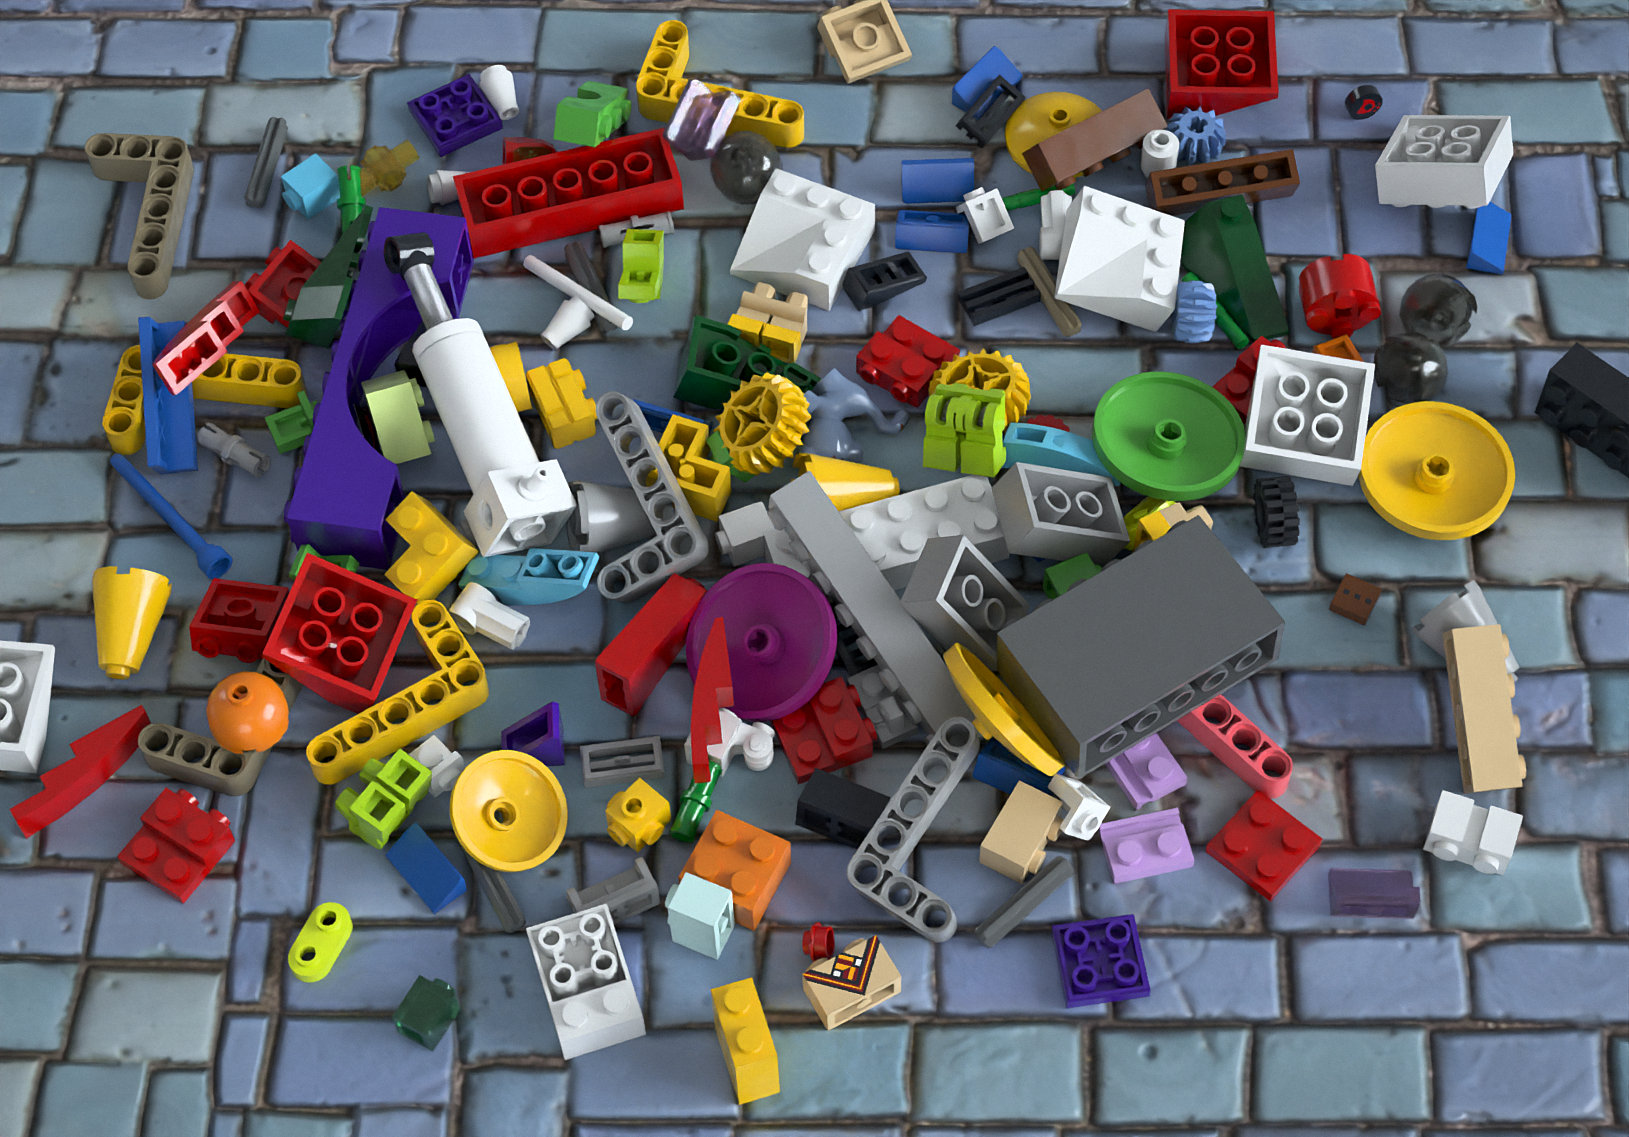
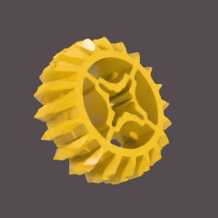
(986, 372)
(763, 423)

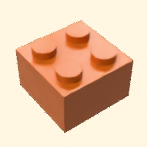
(743, 861)

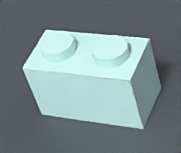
(700, 915)

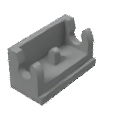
(624, 893)

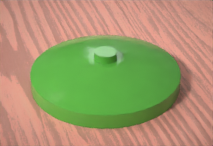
(1168, 436)

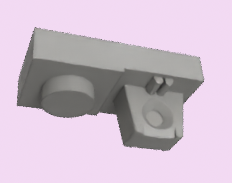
(882, 707)

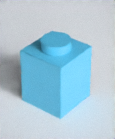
(310, 186)

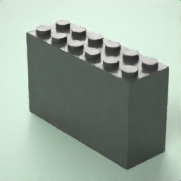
(1138, 645)

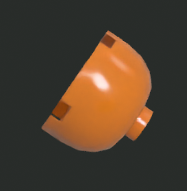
(247, 712)

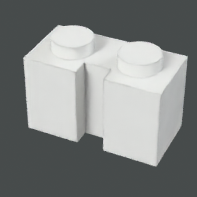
(1472, 833)

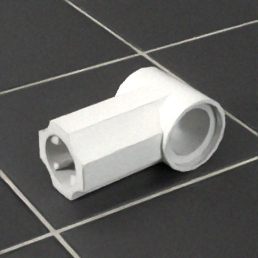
(1053, 216)
(480, 612)

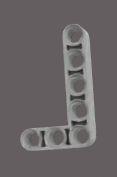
(653, 500)
(911, 829)

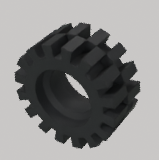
(1276, 511)

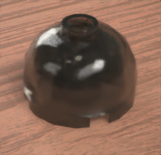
(744, 166)
(1438, 308)
(1410, 368)

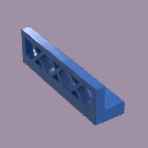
(167, 417)

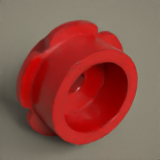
(819, 942)

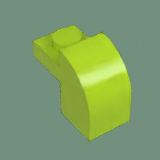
(642, 265)

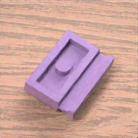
(1147, 771)
(1145, 845)

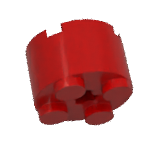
(1338, 295)

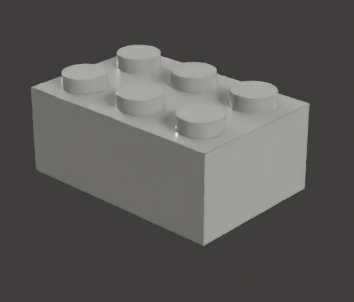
(1059, 513)
(961, 597)

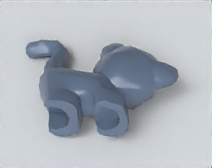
(832, 402)

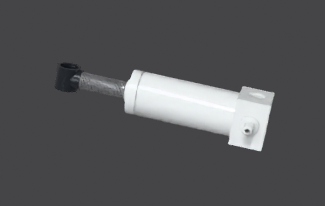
(515, 495)

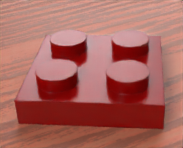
(1264, 845)

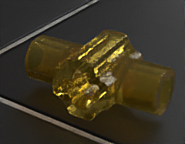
(386, 167)

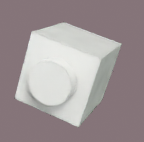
(743, 533)

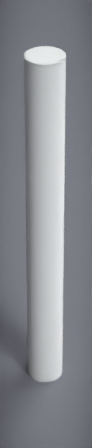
(573, 289)

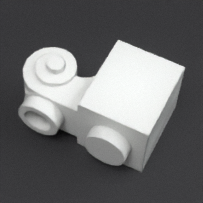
(739, 738)

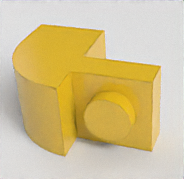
(511, 368)

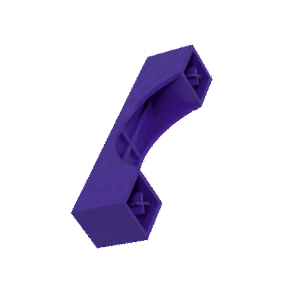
(344, 482)

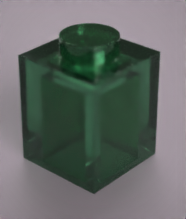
(426, 1012)

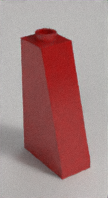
(648, 645)

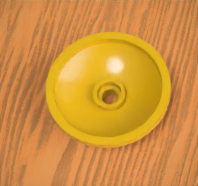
(1039, 120)
(525, 796)

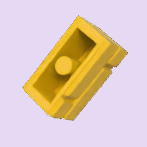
(561, 402)

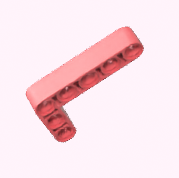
(1237, 729)

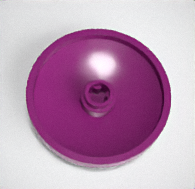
(776, 638)

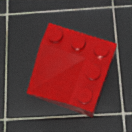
(1219, 60)
(338, 633)

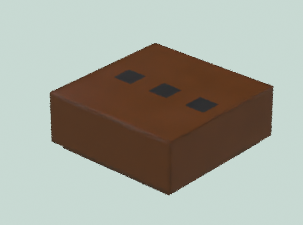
(1355, 599)

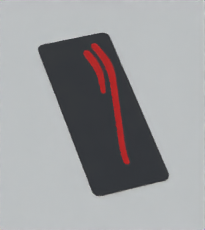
(367, 428)

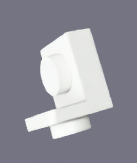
(986, 214)
(442, 763)
(1083, 807)

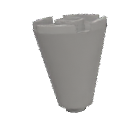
(607, 517)
(1455, 612)

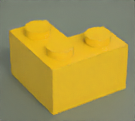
(702, 481)
(435, 553)

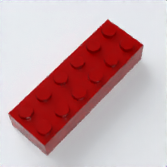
(568, 192)

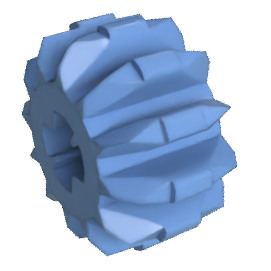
(1199, 135)
(1194, 312)

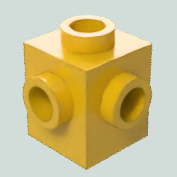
(637, 816)

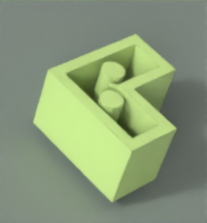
(396, 417)

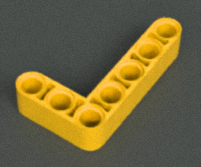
(662, 85)
(230, 384)
(408, 703)

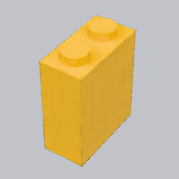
(745, 1040)

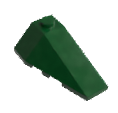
(1226, 251)
(325, 294)
(720, 359)

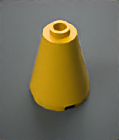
(848, 482)
(126, 617)

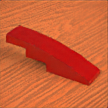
(205, 337)
(711, 692)
(95, 761)

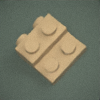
(863, 38)

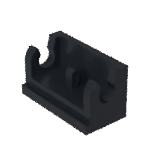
(839, 808)

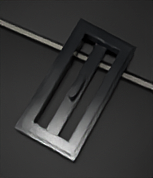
(974, 130)
(996, 292)

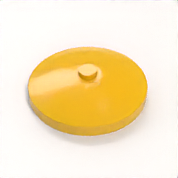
(1436, 470)
(1000, 711)

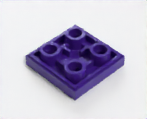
(455, 115)
(1100, 961)

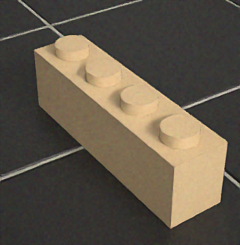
(1483, 709)

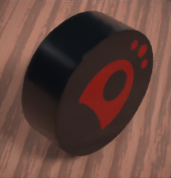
(1363, 102)

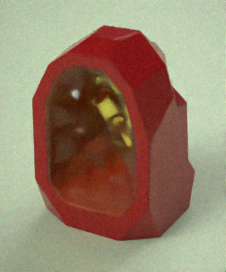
(523, 148)

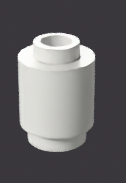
(1159, 151)

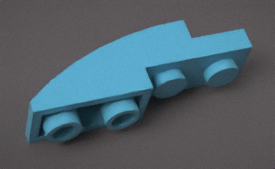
(1052, 449)
(532, 579)

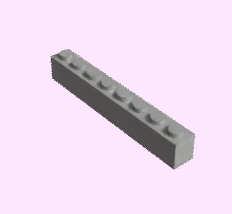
(869, 606)

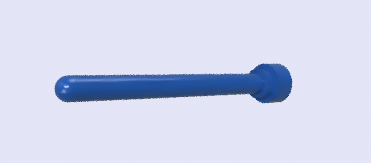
(211, 559)

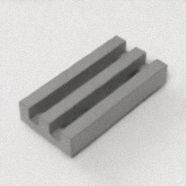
(622, 768)

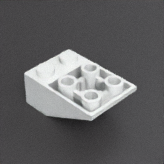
(586, 981)

